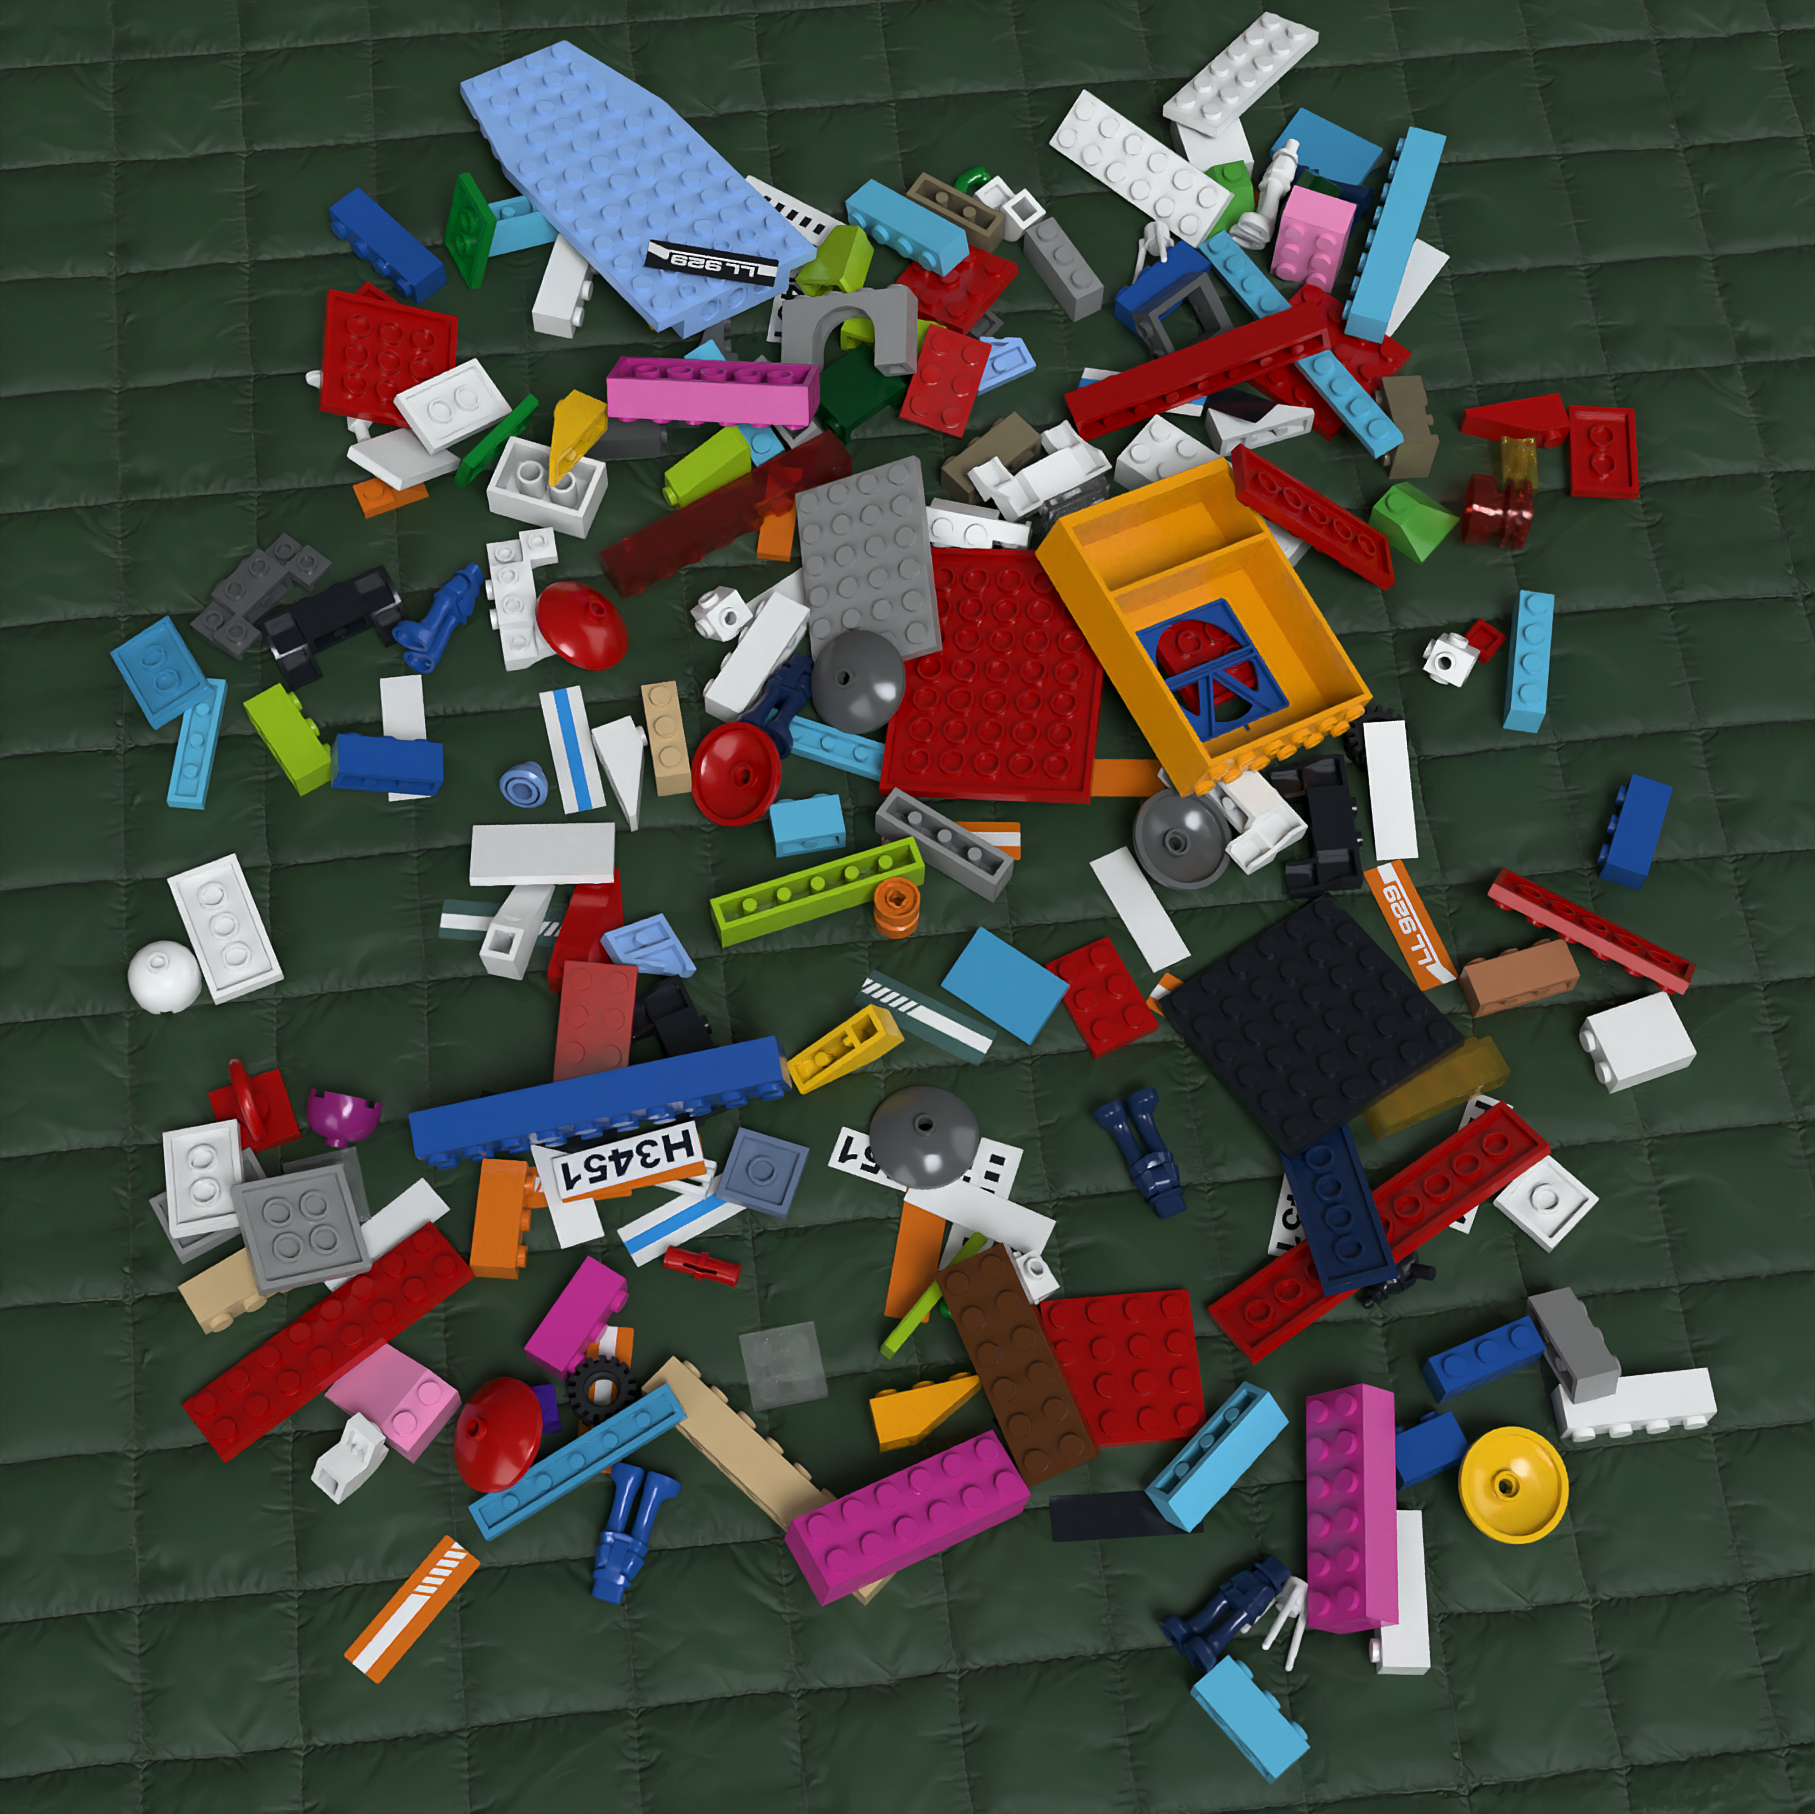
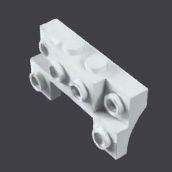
(1067, 466)
(973, 527)
(515, 595)
(1258, 815)

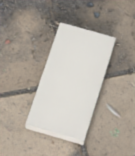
(542, 854)

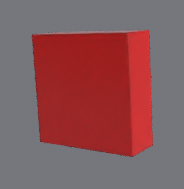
(1486, 639)

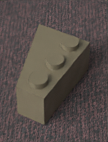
(1404, 403)

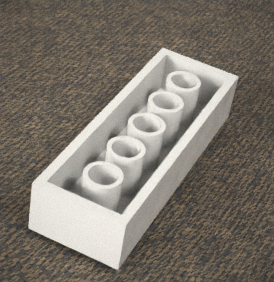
(1166, 451)

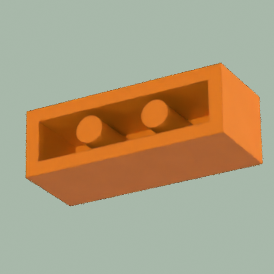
(502, 1219)

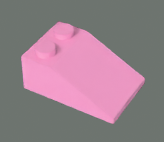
(399, 1397)

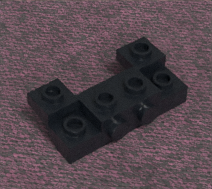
(330, 619)
(1331, 830)
(678, 1028)

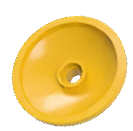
(1534, 1483)

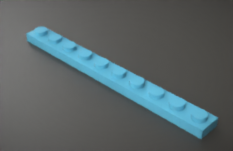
(1321, 369)

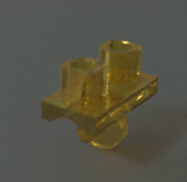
(1519, 460)

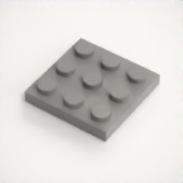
(300, 1229)

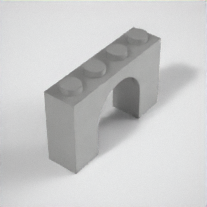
(892, 310)

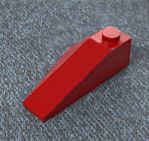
(590, 914)

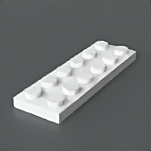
(1240, 74)
(1141, 169)

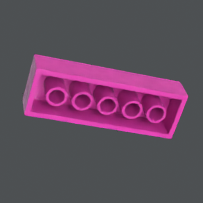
(713, 391)
(1351, 1510)
(906, 1517)

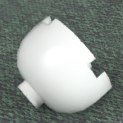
(164, 977)

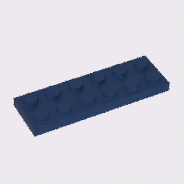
(1339, 1215)

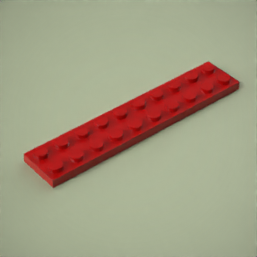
(1412, 1211)

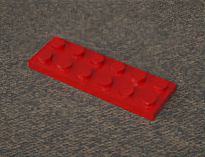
(1312, 517)
(1601, 935)

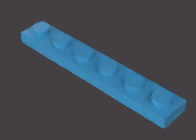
(579, 1461)

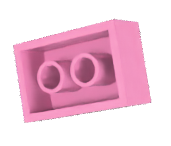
(1312, 238)

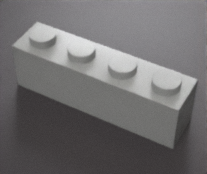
(945, 844)

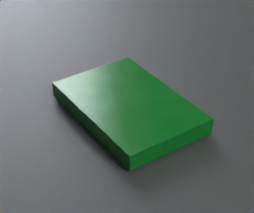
(469, 231)
(495, 442)

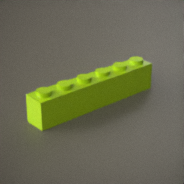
(813, 892)

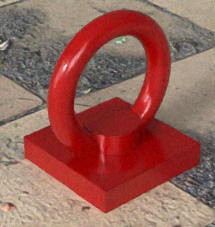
(259, 1107)

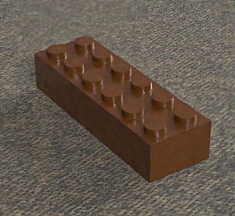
(1017, 1365)

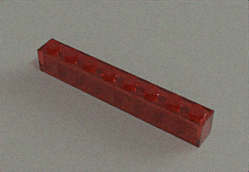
(723, 515)

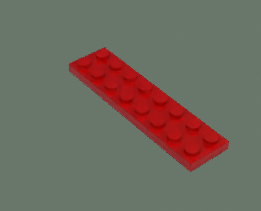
(327, 1342)

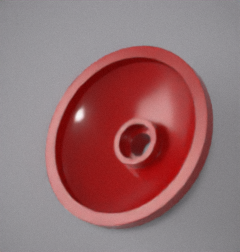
(582, 625)
(722, 771)
(497, 1435)

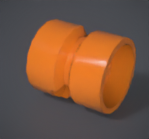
(896, 907)

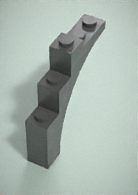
(643, 436)

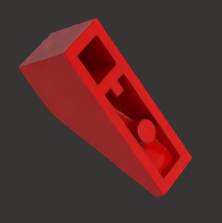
(1519, 419)

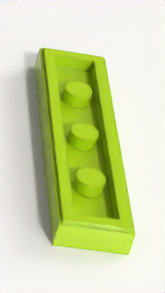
(928, 1300)

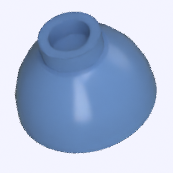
(524, 785)

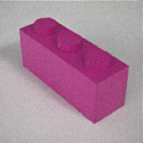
(577, 1319)

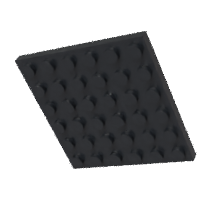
(1310, 1024)

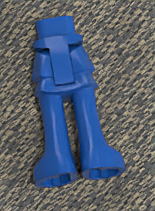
(450, 608)
(619, 1554)

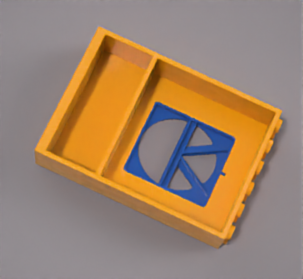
(1203, 556)

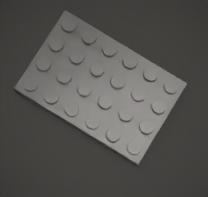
(870, 559)

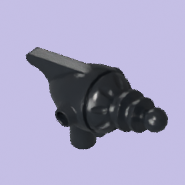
(1408, 1271)

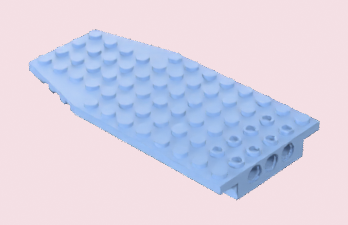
(627, 170)

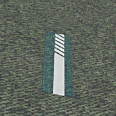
(472, 920)
(927, 1018)

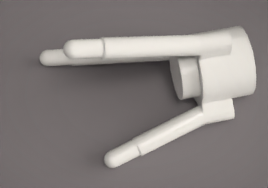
(1155, 241)
(1290, 1602)

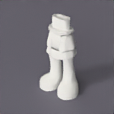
(1257, 228)

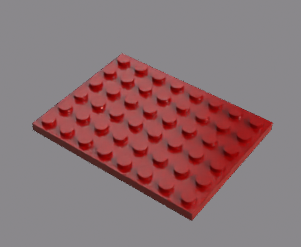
(1008, 697)

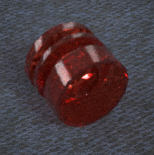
(1497, 512)

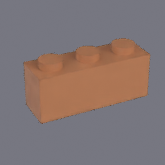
(1518, 977)

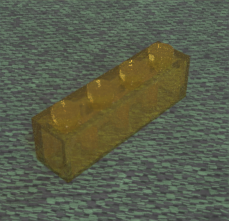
(1449, 1083)

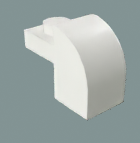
(1020, 210)
(351, 1460)

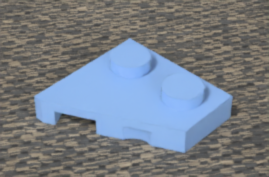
(1006, 362)
(650, 947)

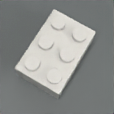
(523, 489)

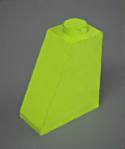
(839, 263)
(708, 468)

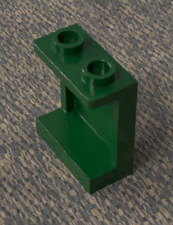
(855, 391)

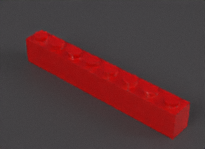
(1198, 370)

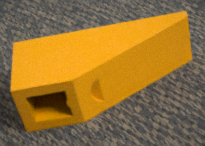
(911, 1415)

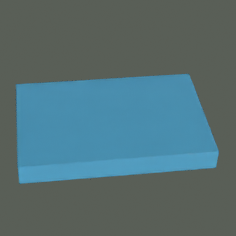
(1330, 148)
(161, 672)
(1005, 985)

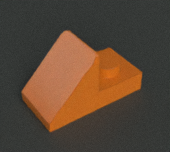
(379, 497)

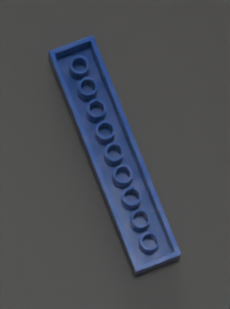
(601, 1102)

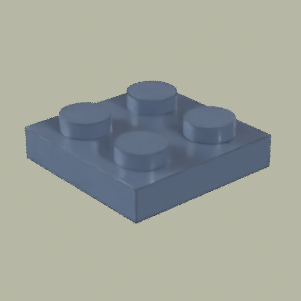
(762, 1173)

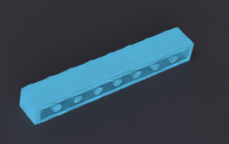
(1395, 234)

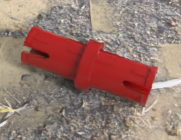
(702, 1266)

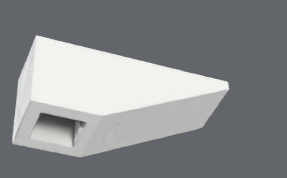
(515, 930)

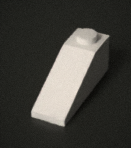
(1278, 424)
(623, 760)

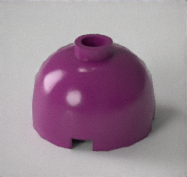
(341, 1118)

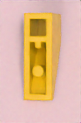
(577, 427)
(845, 1048)

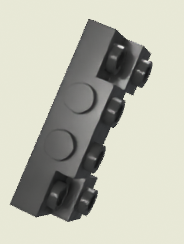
(254, 591)

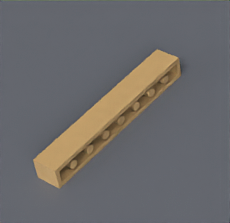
(743, 1454)

